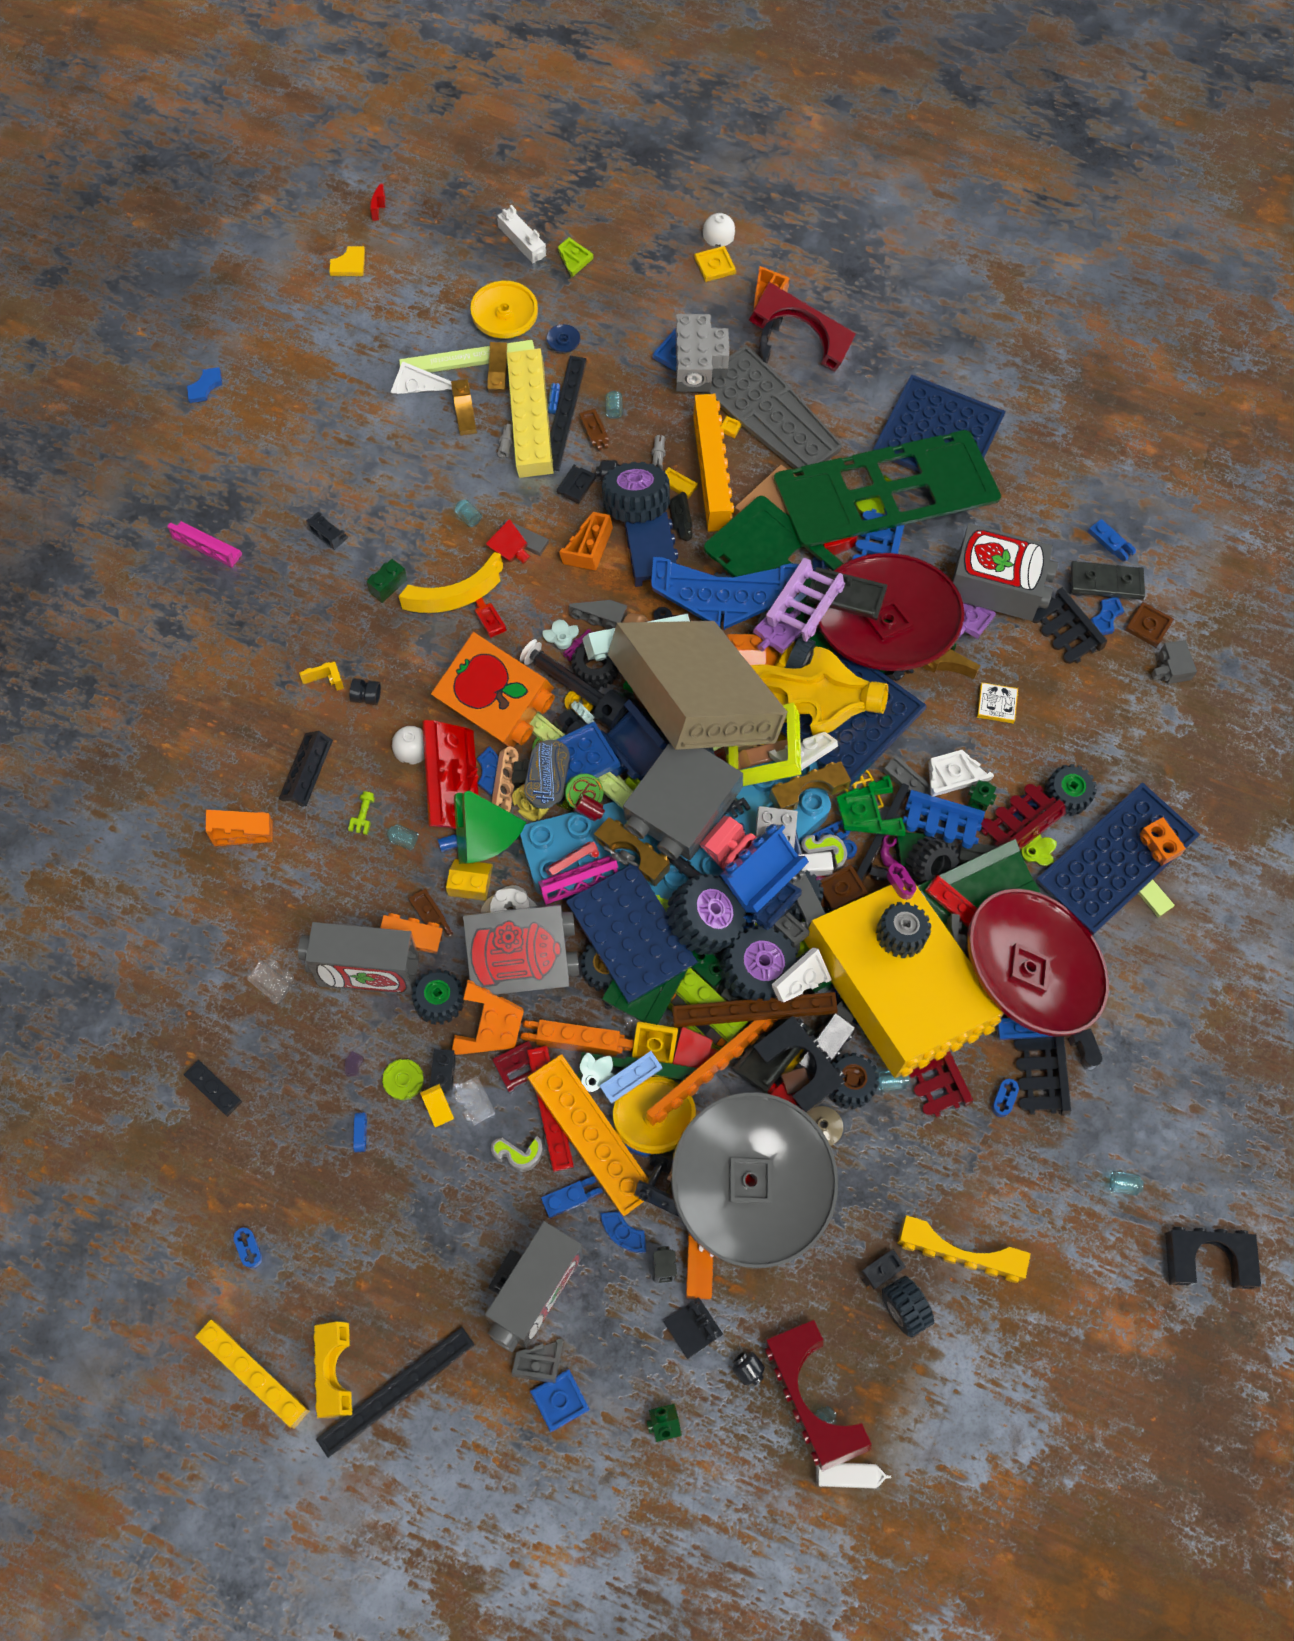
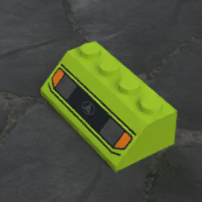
(696, 991)

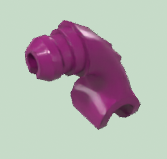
(886, 857)

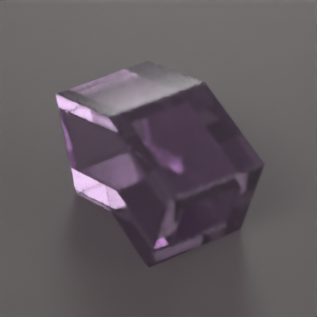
(353, 1064)

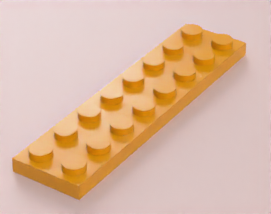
(589, 1133)

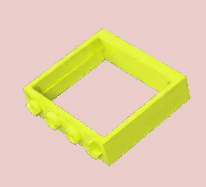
(780, 769)

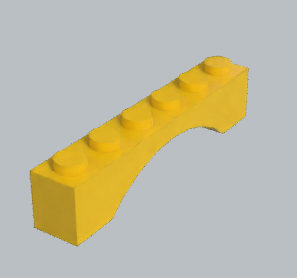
(920, 1236)
(252, 1374)

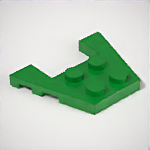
(861, 813)

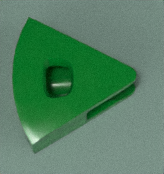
(483, 828)

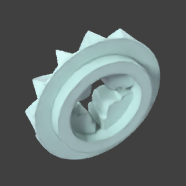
(583, 712)

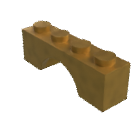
(831, 778)
(615, 837)

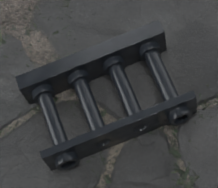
(655, 1196)

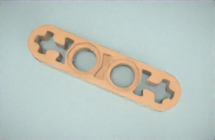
(505, 781)

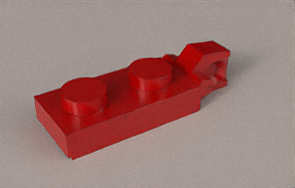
(489, 618)

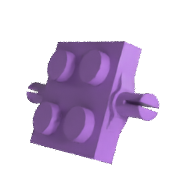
(976, 620)
(778, 637)

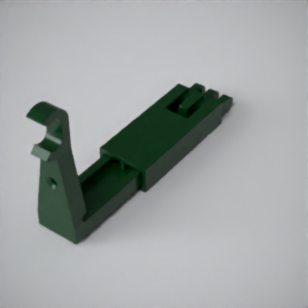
(668, 1071)

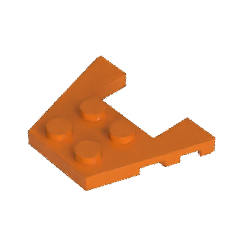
(497, 1025)

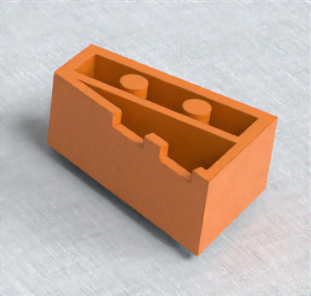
(589, 543)
(238, 827)

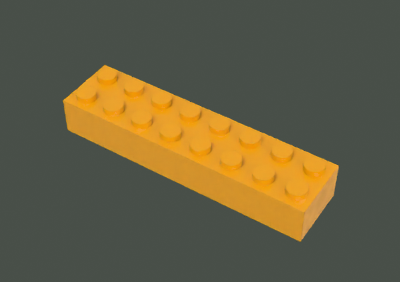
(712, 462)

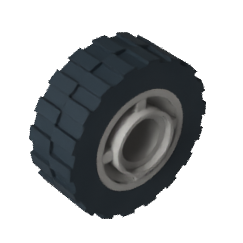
(800, 654)

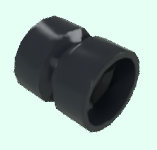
(363, 691)
(568, 722)

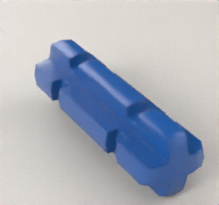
(553, 398)

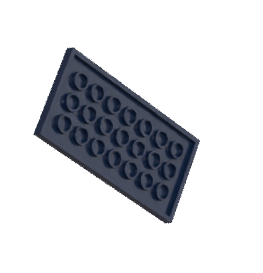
(1111, 861)

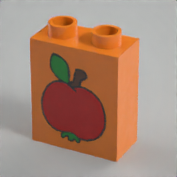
(494, 691)

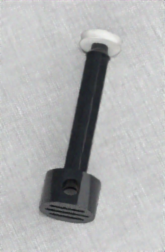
(609, 707)

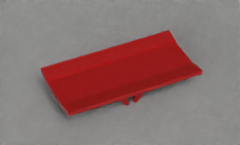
(448, 768)

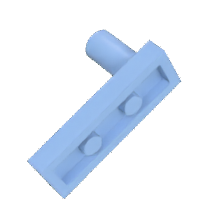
(631, 1077)

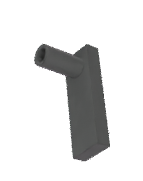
(792, 929)

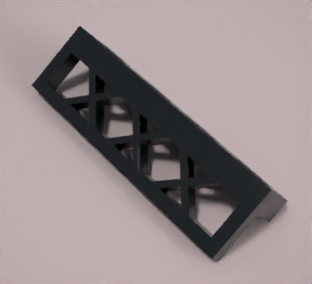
(306, 768)

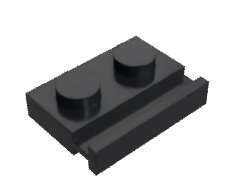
(576, 484)

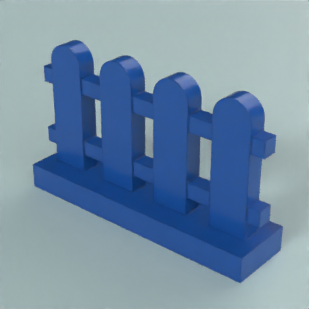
(886, 536)
(945, 810)

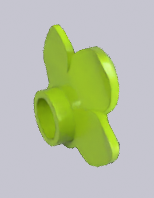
(1042, 849)

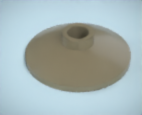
(831, 1117)

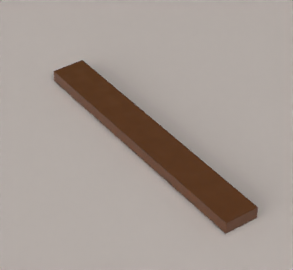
(754, 1010)

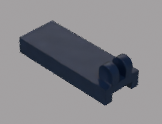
(777, 906)

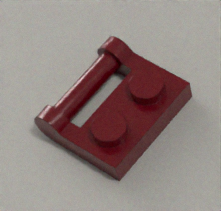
(511, 1062)

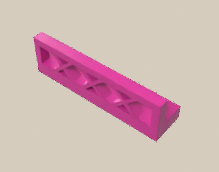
(204, 543)
(576, 876)

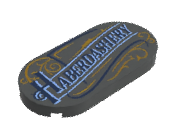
(547, 774)

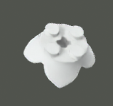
(507, 897)

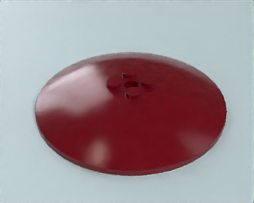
(918, 600)
(1067, 966)

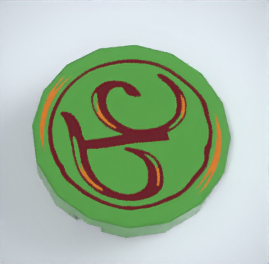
(585, 784)

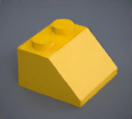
(469, 880)
(657, 1039)

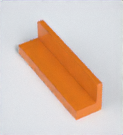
(698, 1272)

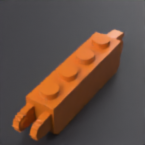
(577, 1038)

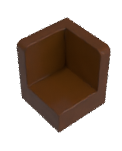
(795, 1080)

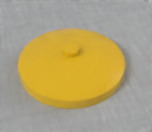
(504, 309)
(632, 1122)

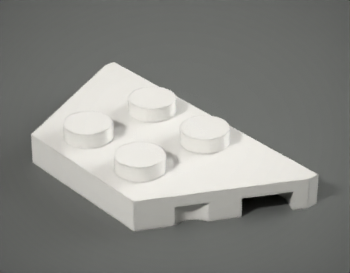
(954, 772)

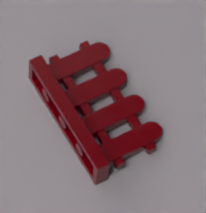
(1034, 822)
(927, 1087)

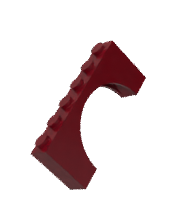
(833, 336)
(829, 1442)

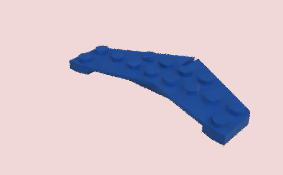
(713, 595)

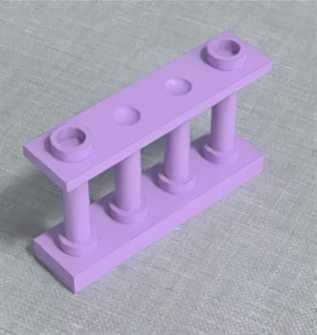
(794, 586)

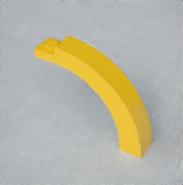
(456, 595)

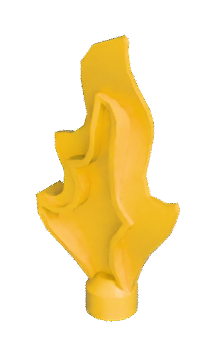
(824, 690)

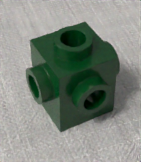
(982, 795)
(664, 1423)

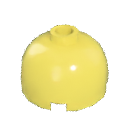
(526, 809)

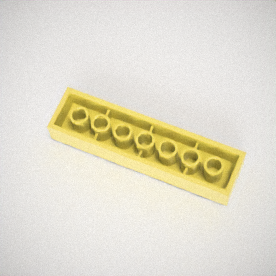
(529, 413)

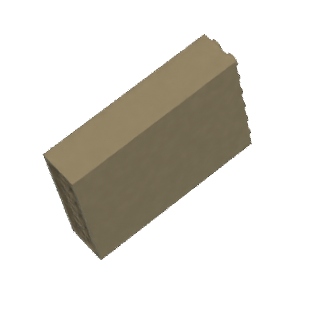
(696, 684)

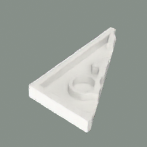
(415, 380)

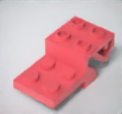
(726, 841)

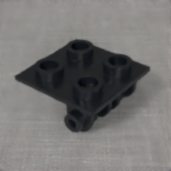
(693, 1328)

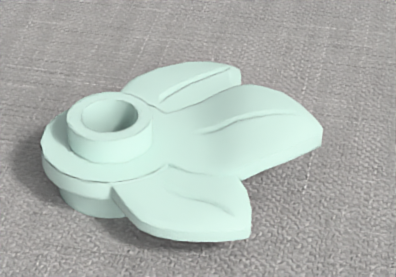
(561, 634)
(596, 1069)

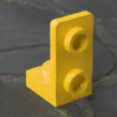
(325, 670)

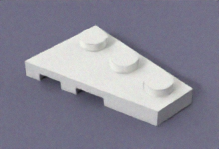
(811, 749)
(803, 975)

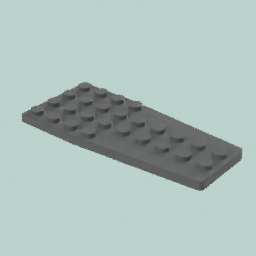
(772, 411)

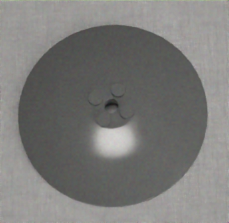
(791, 1171)

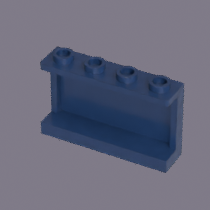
(649, 541)
(636, 741)

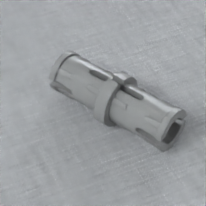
(505, 441)
(658, 451)

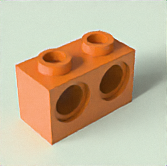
(1166, 839)

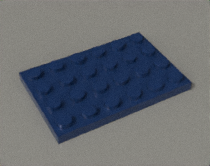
(631, 933)

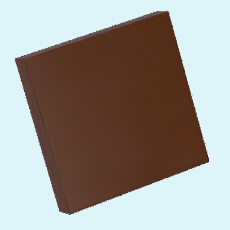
(1149, 624)
(843, 887)

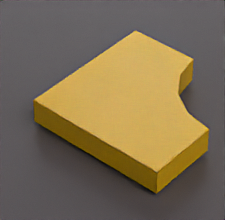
(350, 263)

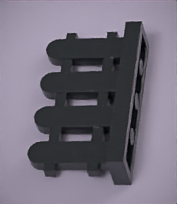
(1082, 626)
(1044, 1083)

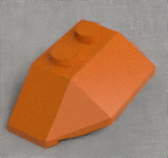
(748, 647)

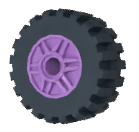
(636, 492)
(705, 914)
(756, 962)

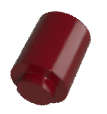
(589, 807)

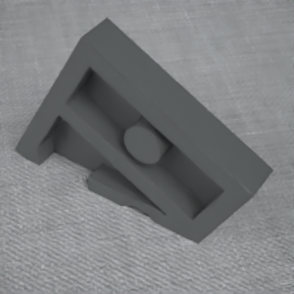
(539, 1363)

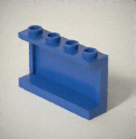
(763, 869)

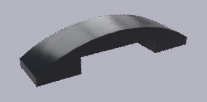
(765, 349)

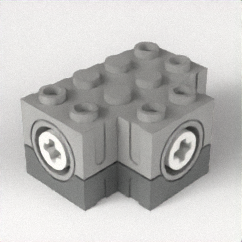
(700, 352)

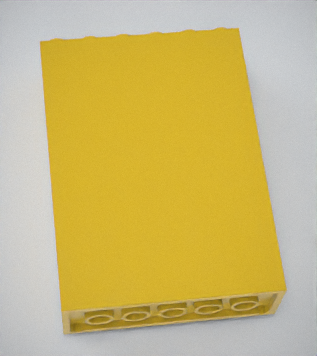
(906, 1005)

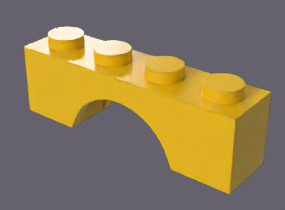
(331, 1397)

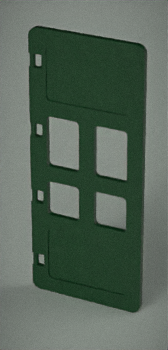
(825, 508)
(764, 540)

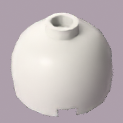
(719, 229)
(409, 745)

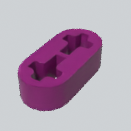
(901, 881)

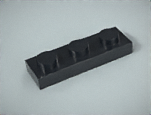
(212, 1088)

